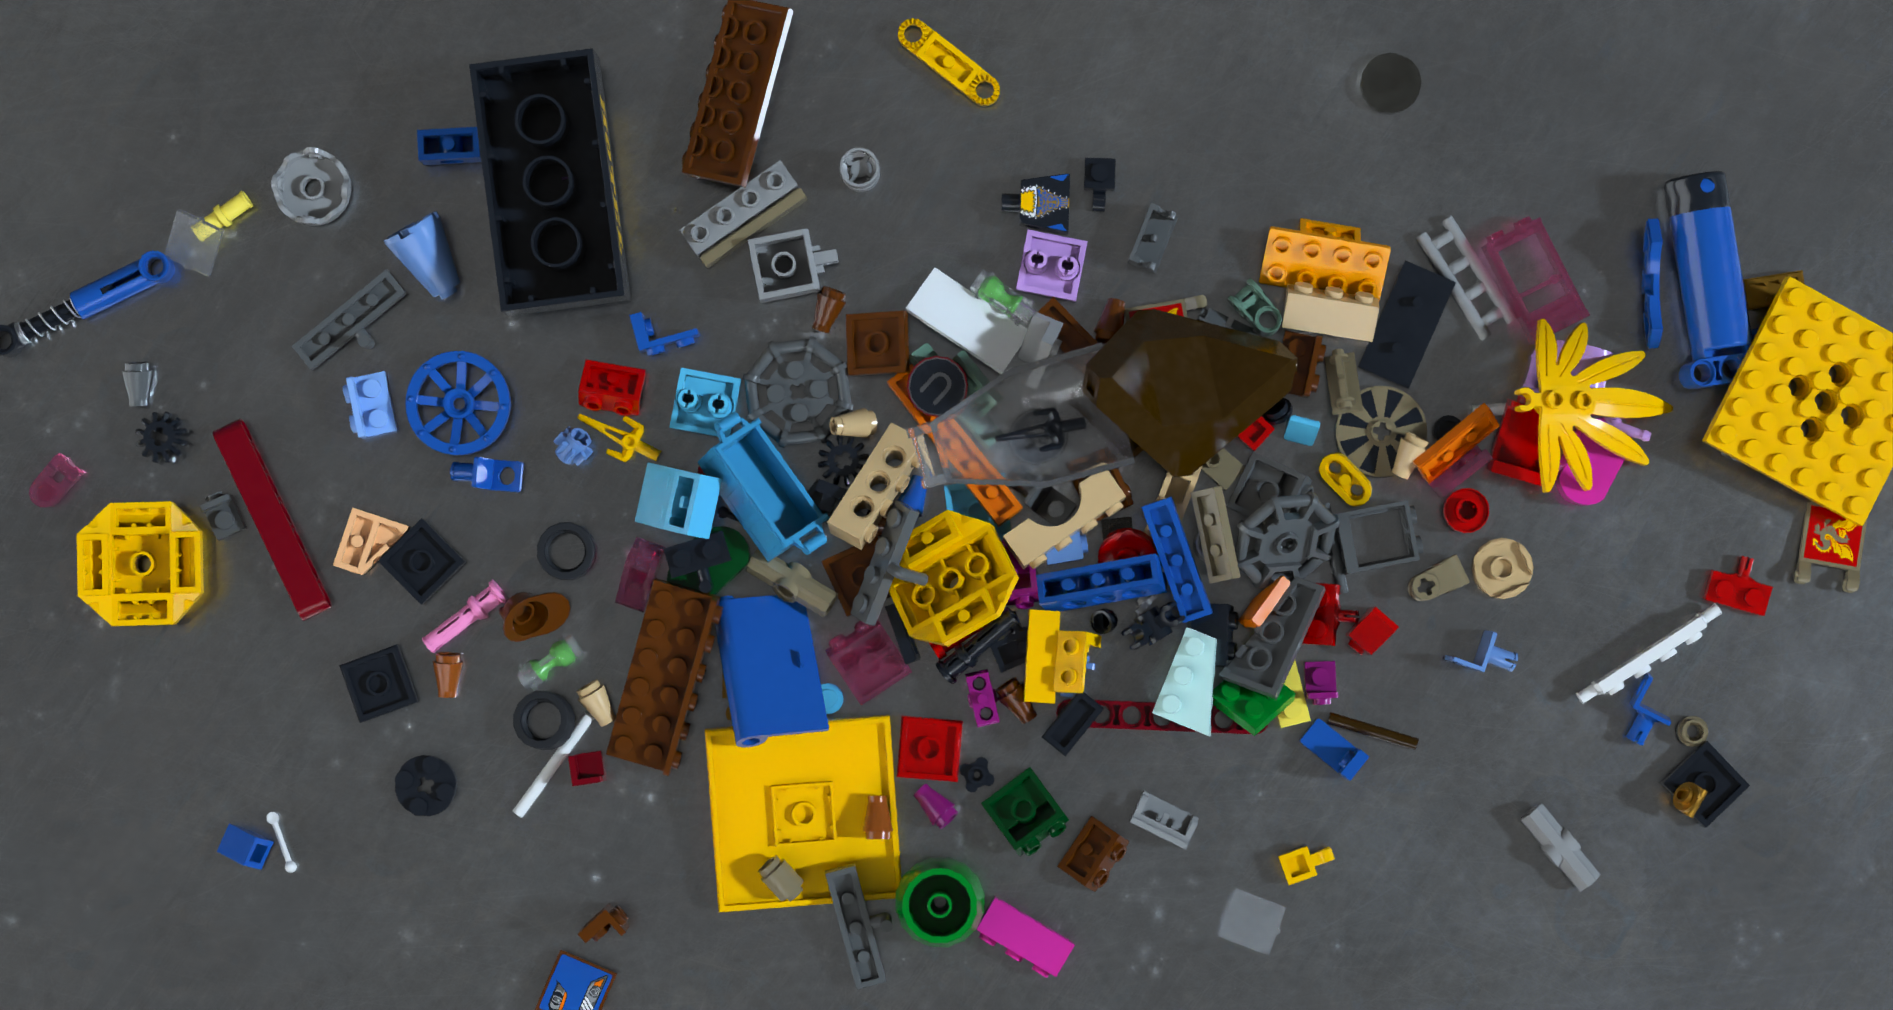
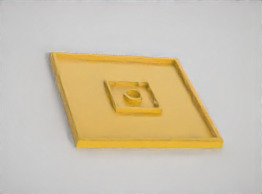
(805, 805)

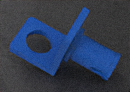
(486, 474)
(1646, 716)

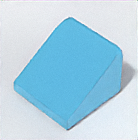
(1301, 430)

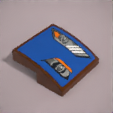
(575, 985)

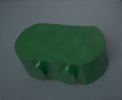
(725, 572)

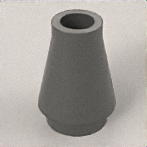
(137, 382)

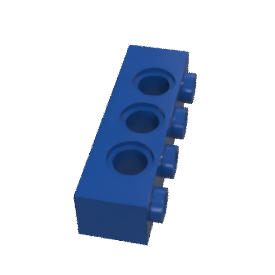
(1101, 583)

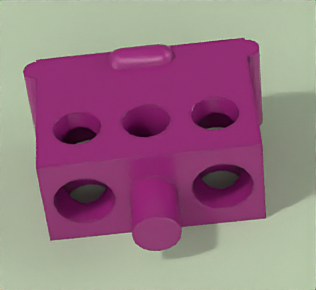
(982, 698)

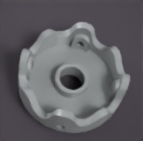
(291, 181)

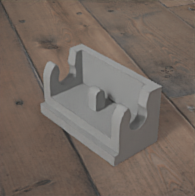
(1164, 820)

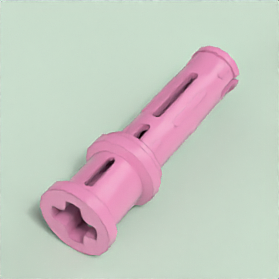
(476, 608)

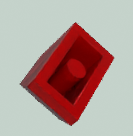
(1370, 631)

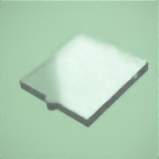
(194, 242)
(1252, 921)

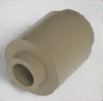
(781, 879)

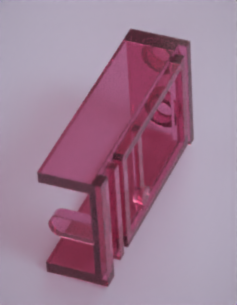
(1558, 313)

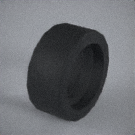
(543, 551)
(521, 716)

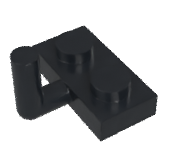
(697, 557)

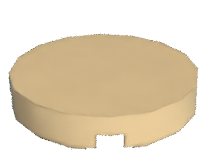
(1502, 568)

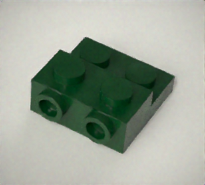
(1026, 813)

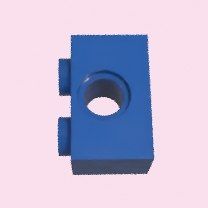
(448, 146)

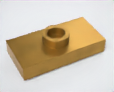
(1762, 290)

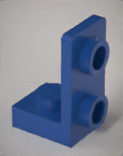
(644, 329)
(1334, 749)

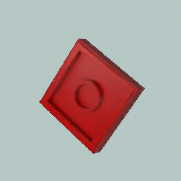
(929, 748)

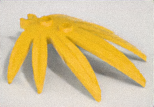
(1570, 402)

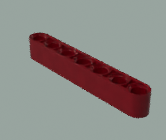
(272, 519)
(1146, 719)

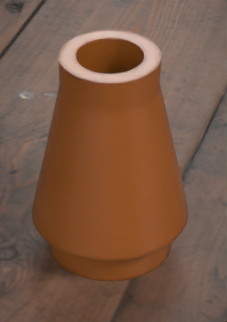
(447, 673)
(877, 818)

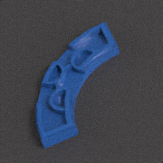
(1651, 283)

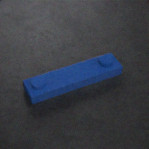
(1177, 559)

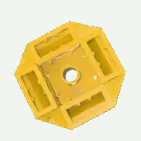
(110, 556)

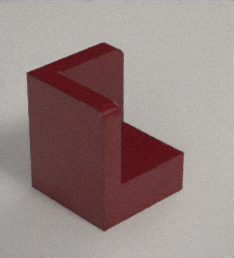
(587, 768)

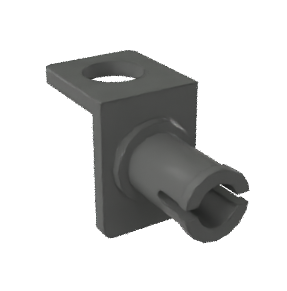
(1039, 500)

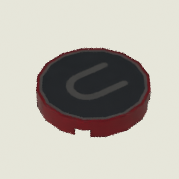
(937, 385)

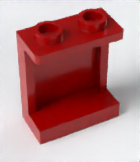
(1517, 444)

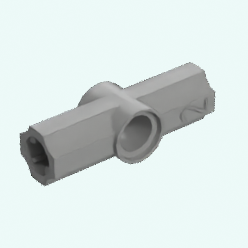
(1560, 847)

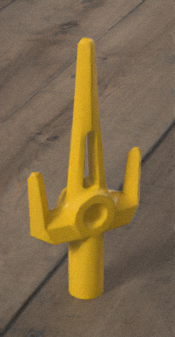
(630, 441)

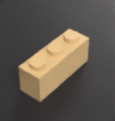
(1330, 311)

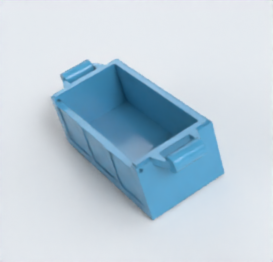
(763, 490)

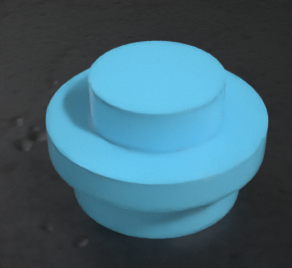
(832, 697)

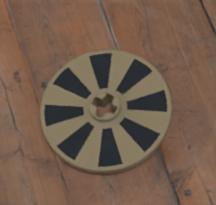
(1355, 429)

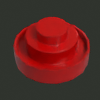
(1466, 510)

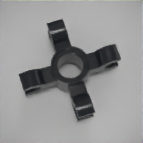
(1153, 625)

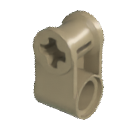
(1442, 578)

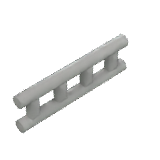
(1485, 282)

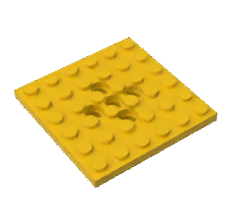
(1762, 421)

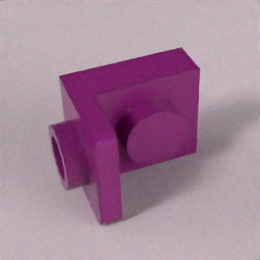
(1320, 681)

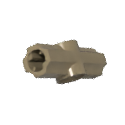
(792, 583)

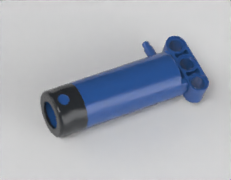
(1708, 277)

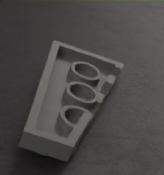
(1272, 648)

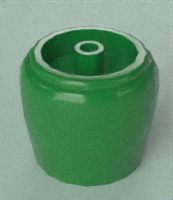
(940, 924)

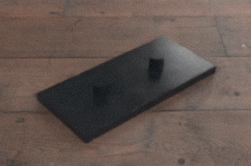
(1407, 324)

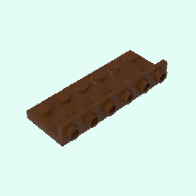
(736, 91)
(664, 676)

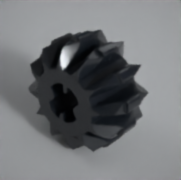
(153, 445)
(839, 451)

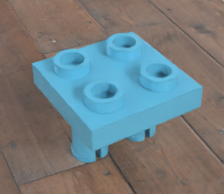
(703, 401)

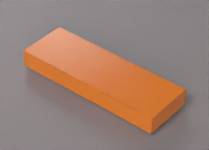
(1456, 443)

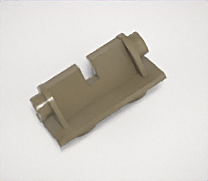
(1343, 382)

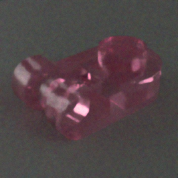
(47, 491)

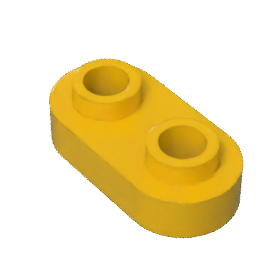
(1343, 481)

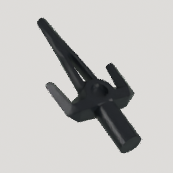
(1052, 428)

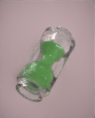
(994, 291)
(561, 654)

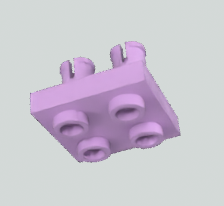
(1051, 265)

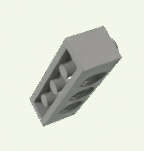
(738, 208)

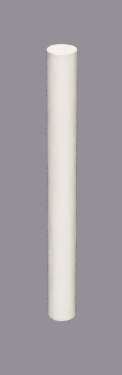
(552, 765)

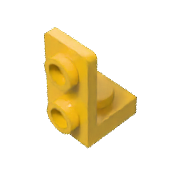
(1072, 658)

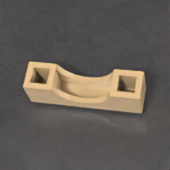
(1032, 541)

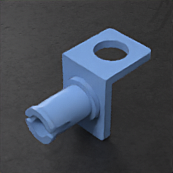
(1487, 654)

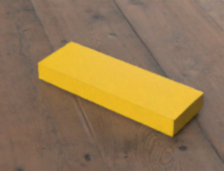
(1041, 656)

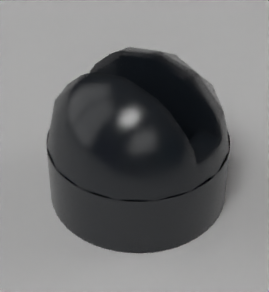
(1101, 619)

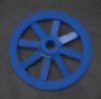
(413, 399)

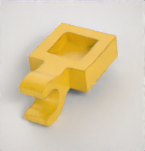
(1300, 864)

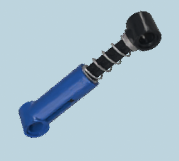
(90, 300)

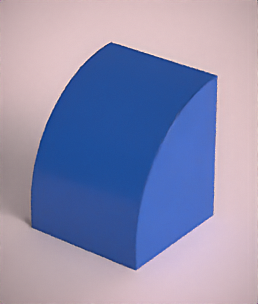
(245, 846)

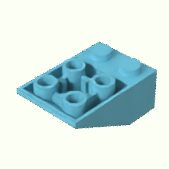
(678, 500)

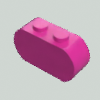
(1604, 470)

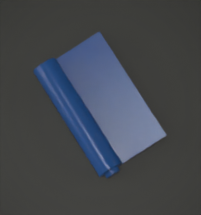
(769, 669)

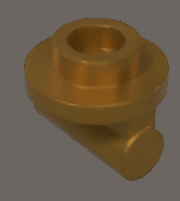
(1688, 798)

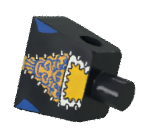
(1041, 203)

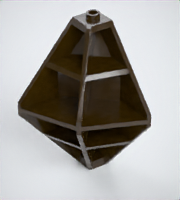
(1186, 385)

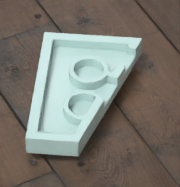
(1189, 683)

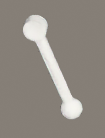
(273, 819)

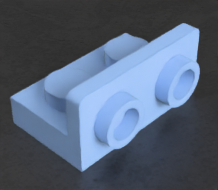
(370, 405)

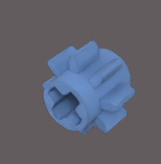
(573, 446)

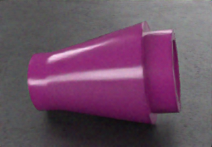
(936, 807)

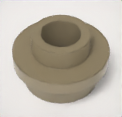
(1702, 731)

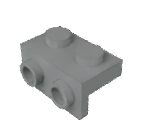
(1041, 338)

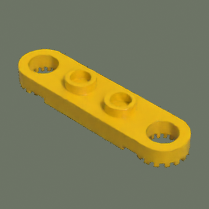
(948, 62)

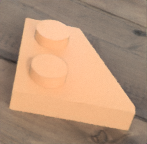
(366, 541)

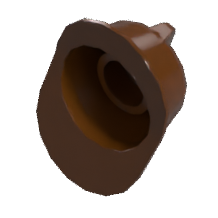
(533, 615)

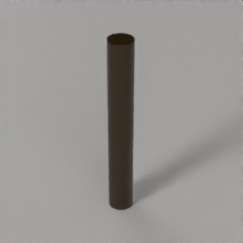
(1372, 731)

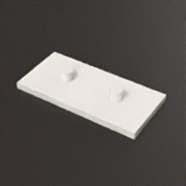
(967, 320)

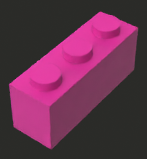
(1024, 937)

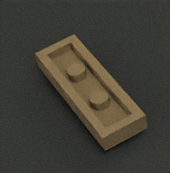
(1215, 534)

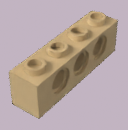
(858, 529)

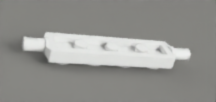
(1661, 649)

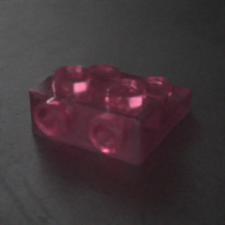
(867, 660)

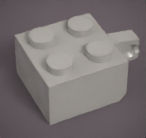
(788, 264)

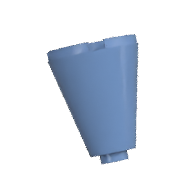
(426, 254)

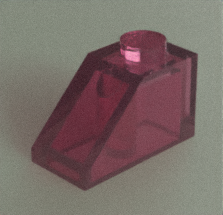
(639, 573)

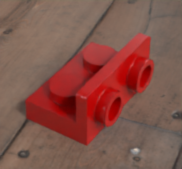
(611, 388)

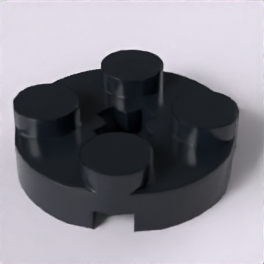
(442, 792)

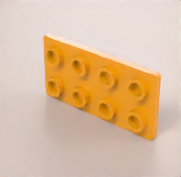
(1324, 257)

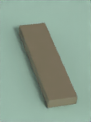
(753, 227)

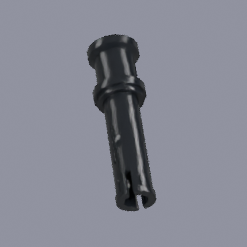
(967, 654)

